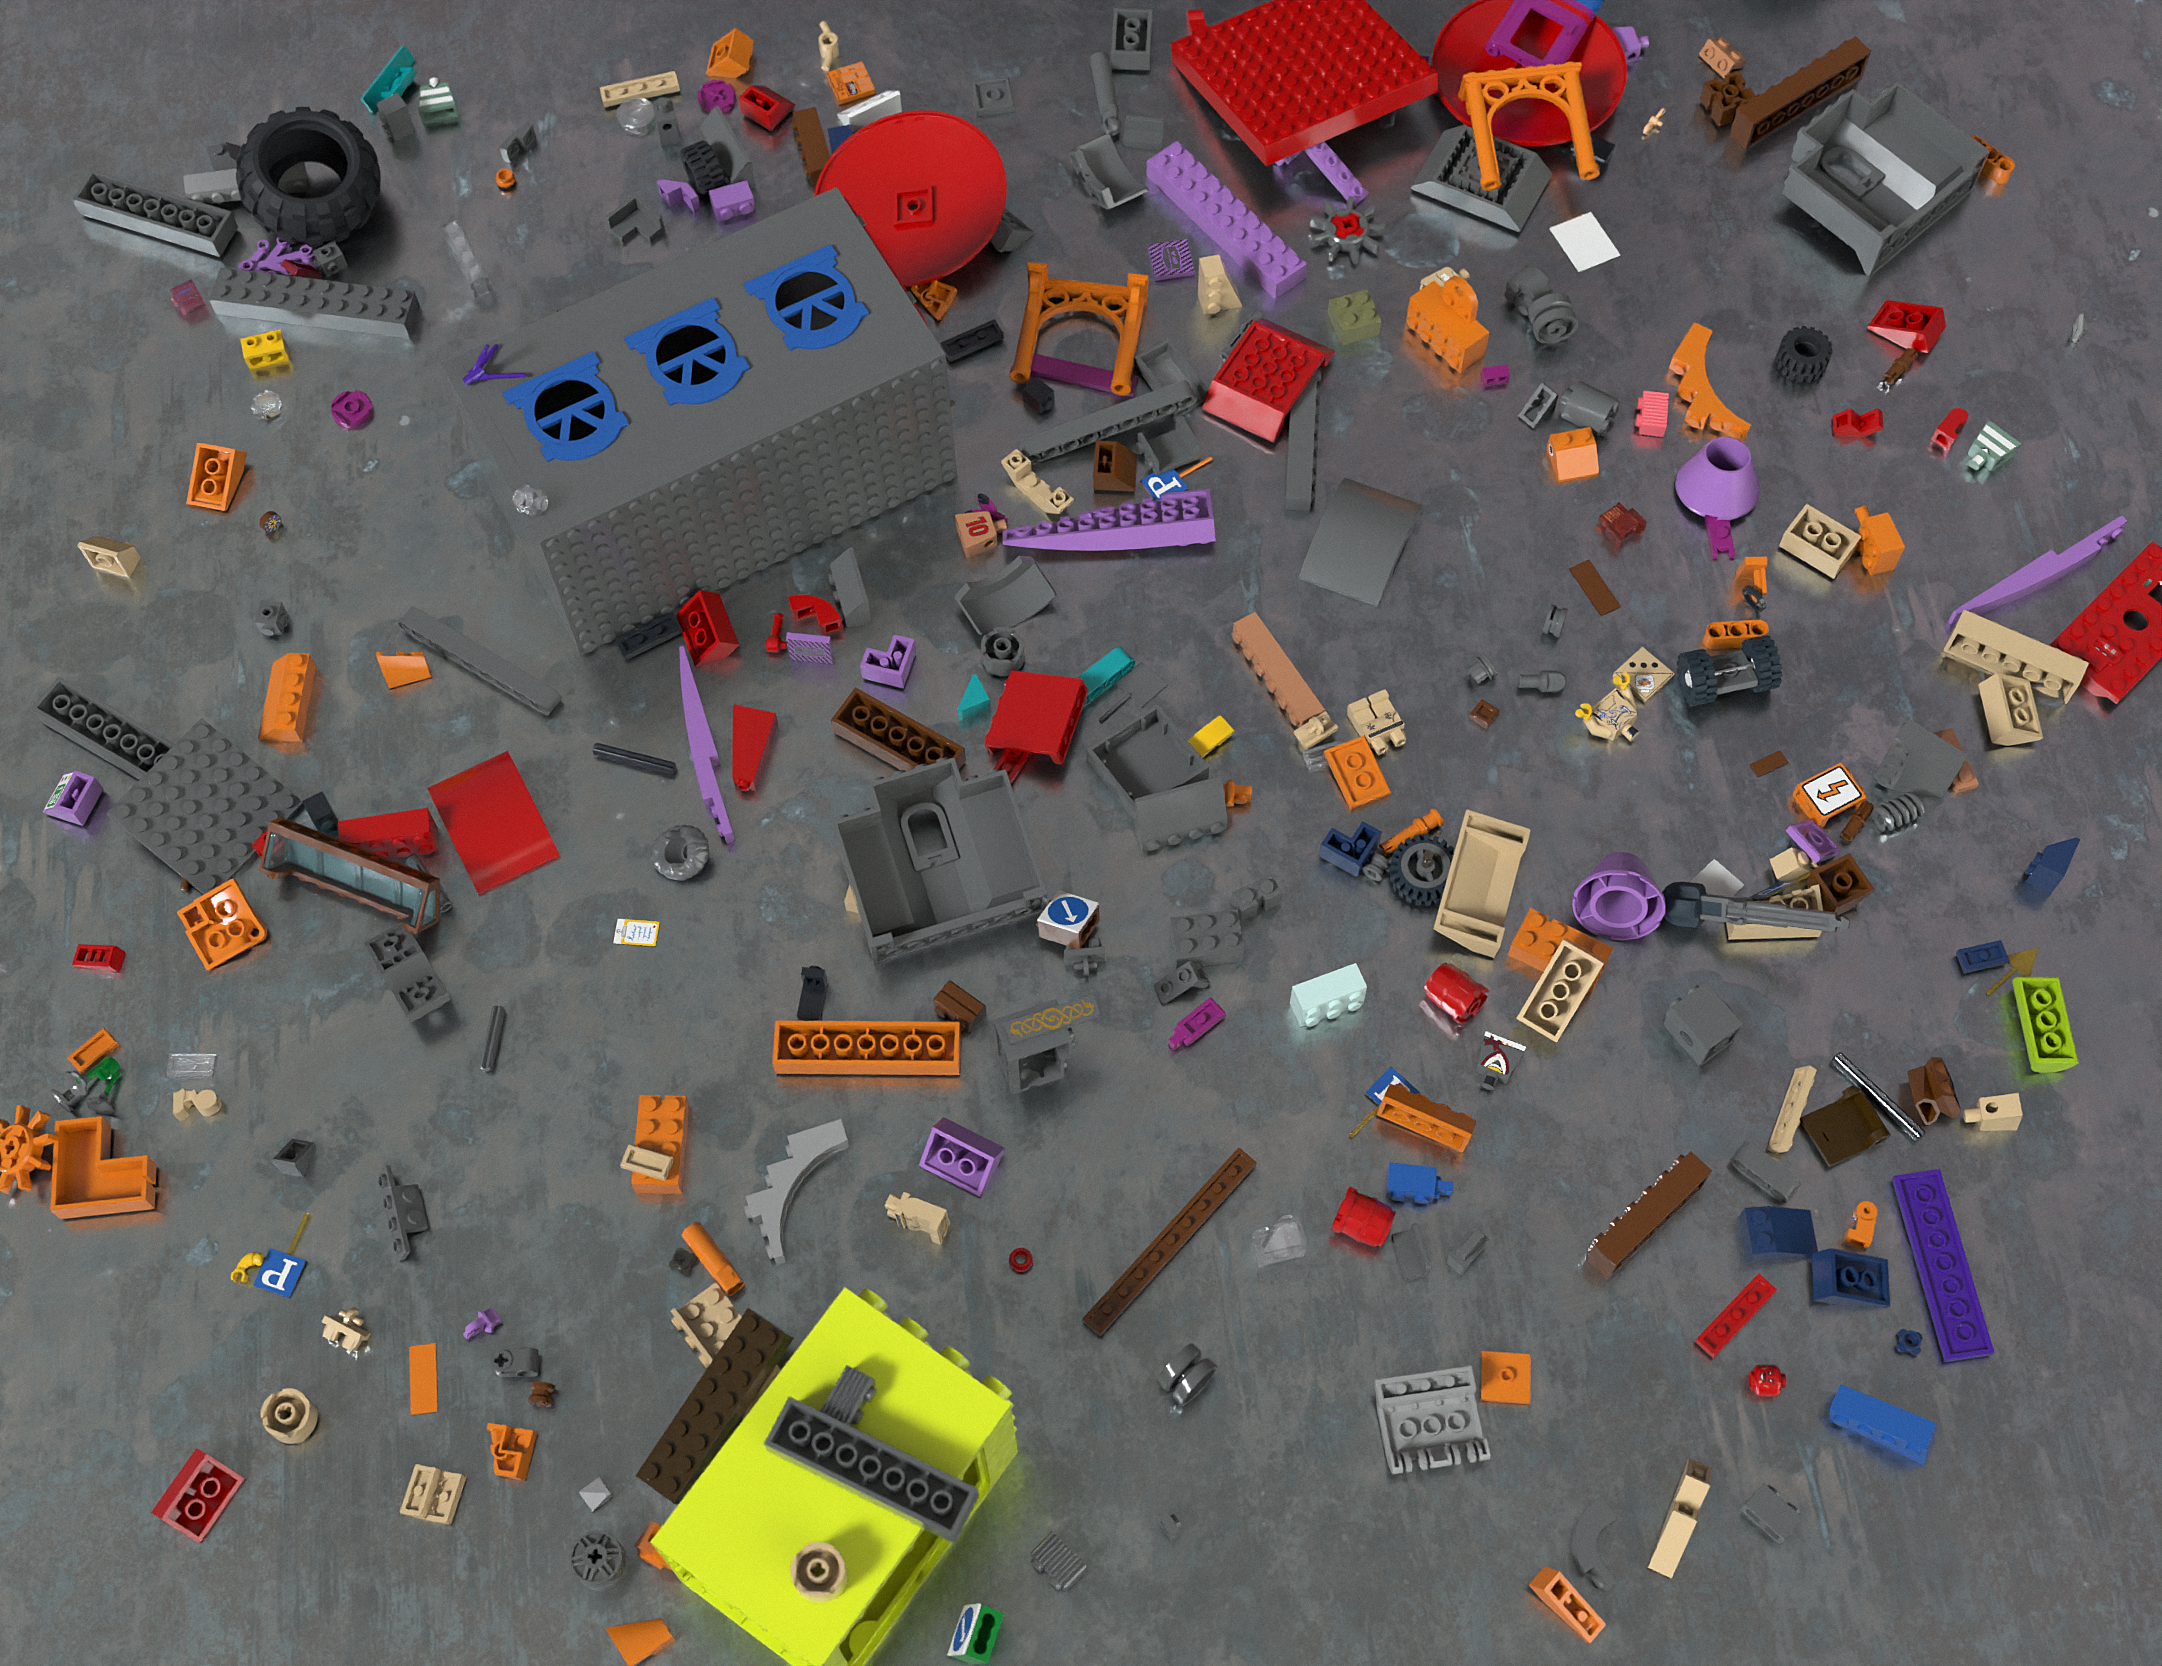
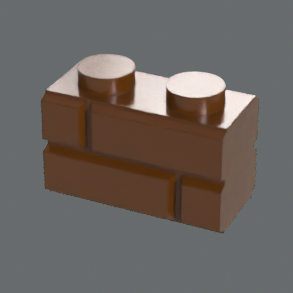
(959, 1006)

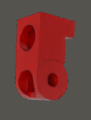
(1195, 20)
(1946, 432)

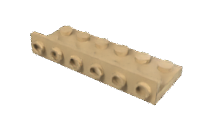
(708, 1323)

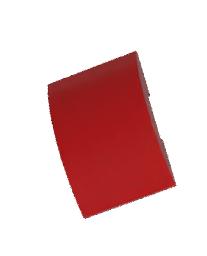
(493, 822)

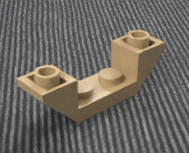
(1034, 487)

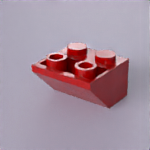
(764, 106)

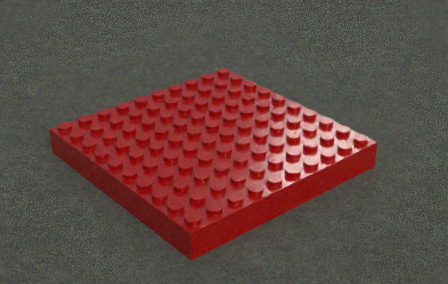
(1302, 72)

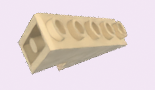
(1681, 1517)

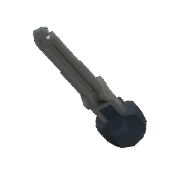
(1690, 905)

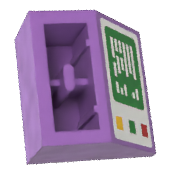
(74, 797)

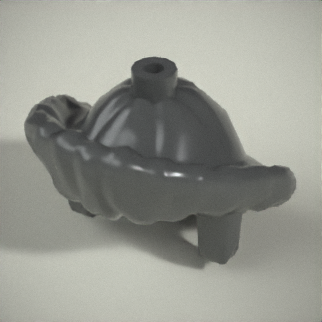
(680, 852)

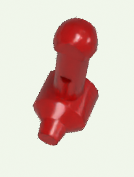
(774, 642)

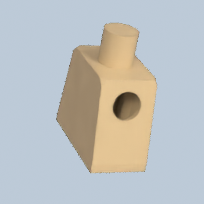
(1996, 1113)

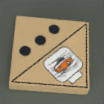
(1645, 674)

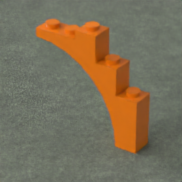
(1695, 387)

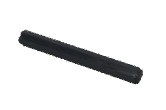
(1878, 1096)

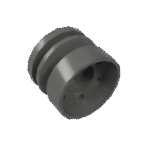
(607, 1571)

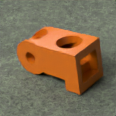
(1864, 1221)

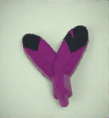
(988, 505)

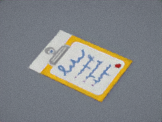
(636, 932)

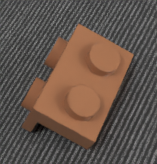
(1722, 56)

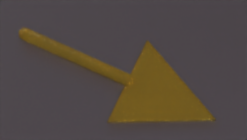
(2021, 962)

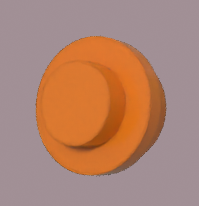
(505, 178)

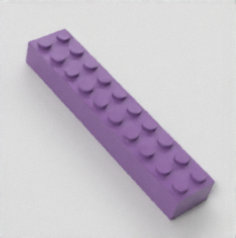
(1226, 220)

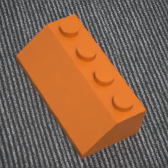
(288, 698)
(1426, 1117)

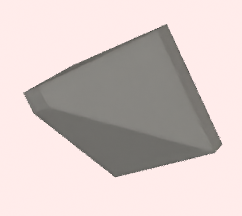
(2079, 328)
(595, 1494)

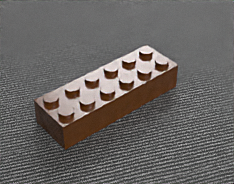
(891, 733)
(1648, 1214)

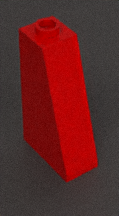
(751, 744)

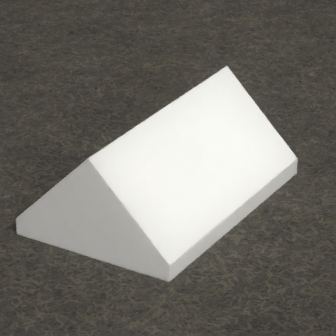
(871, 110)

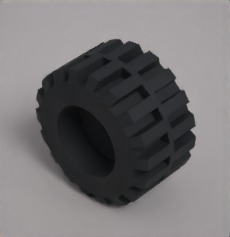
(702, 167)
(1809, 342)

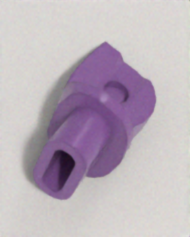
(486, 1321)

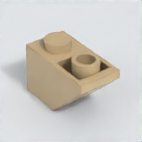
(1792, 864)

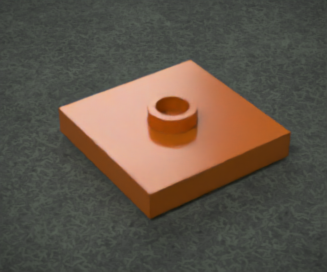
(1505, 1377)

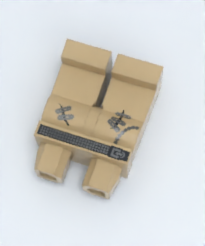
(1377, 721)
(918, 1215)

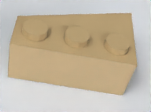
(1216, 286)

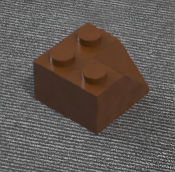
(1840, 884)

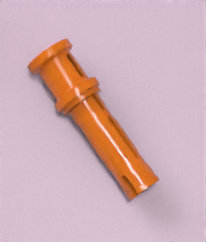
(1419, 827)

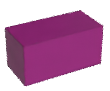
(1495, 374)

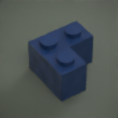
(1349, 852)

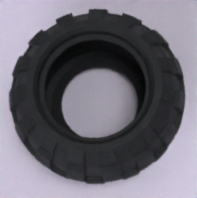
(308, 138)

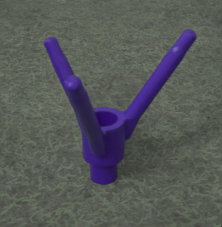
(478, 372)

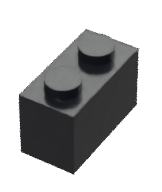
(322, 814)

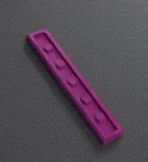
(1076, 373)

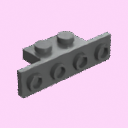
(403, 1209)

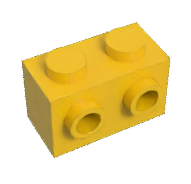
(264, 349)

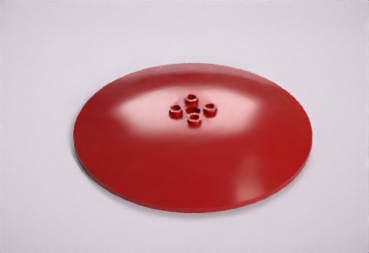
(1528, 120)
(925, 162)

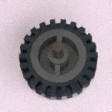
(1421, 869)

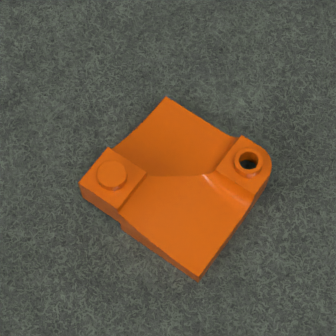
(222, 924)

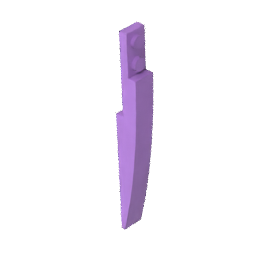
(2042, 571)
(702, 748)

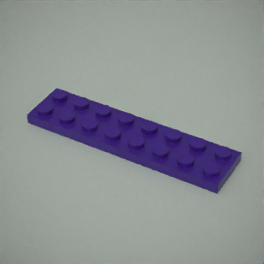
(1942, 1265)

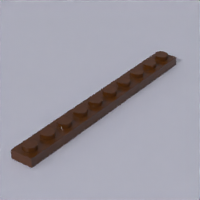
(1169, 1242)

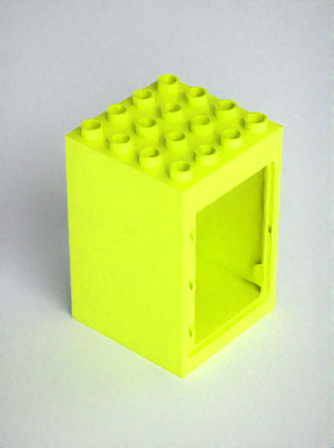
(757, 1511)

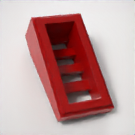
(112, 961)

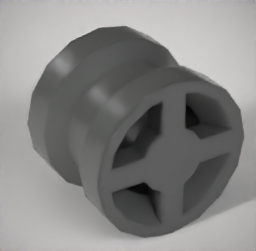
(1376, 866)

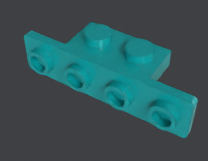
(391, 80)

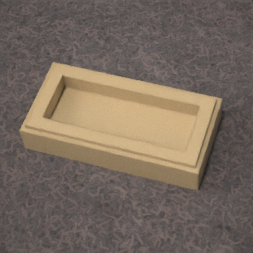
(647, 1162)

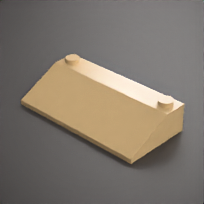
(1481, 882)

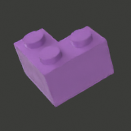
(889, 666)

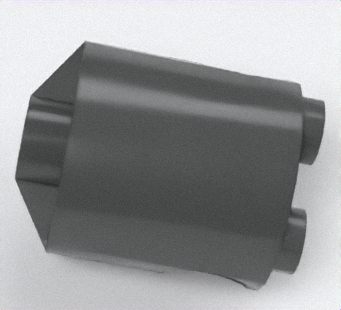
(1589, 407)

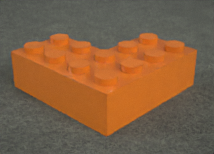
(88, 1180)

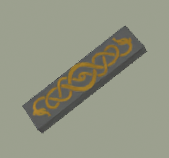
(1052, 1020)

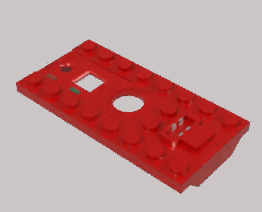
(2100, 637)

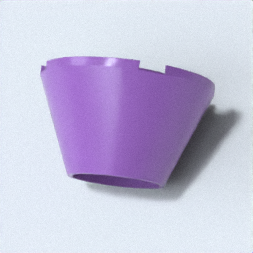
(1719, 480)
(1619, 898)

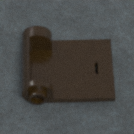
(1845, 1127)

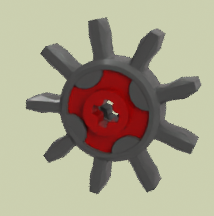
(1347, 230)

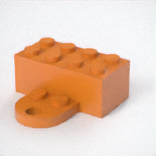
(1449, 322)

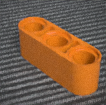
(1997, 165)
(1726, 640)

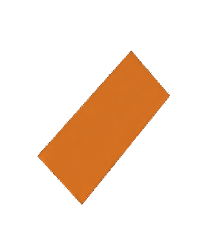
(423, 1379)

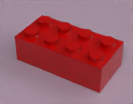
(393, 833)

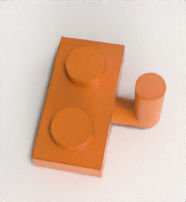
(1236, 793)

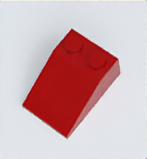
(1909, 324)

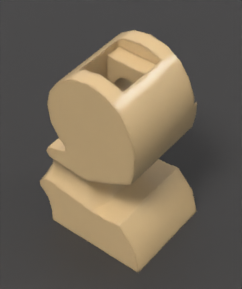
(205, 1101)

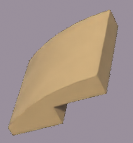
(433, 1494)

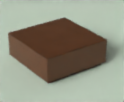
(1484, 714)

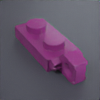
(1196, 1023)

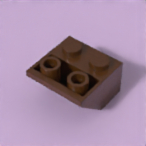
(1114, 467)

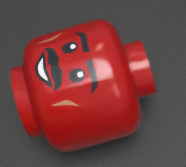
(1766, 1380)

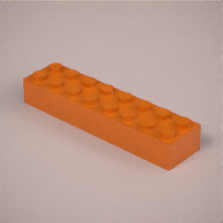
(867, 1047)

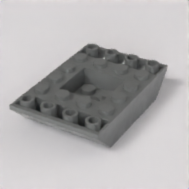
(1454, 178)

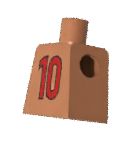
(978, 532)

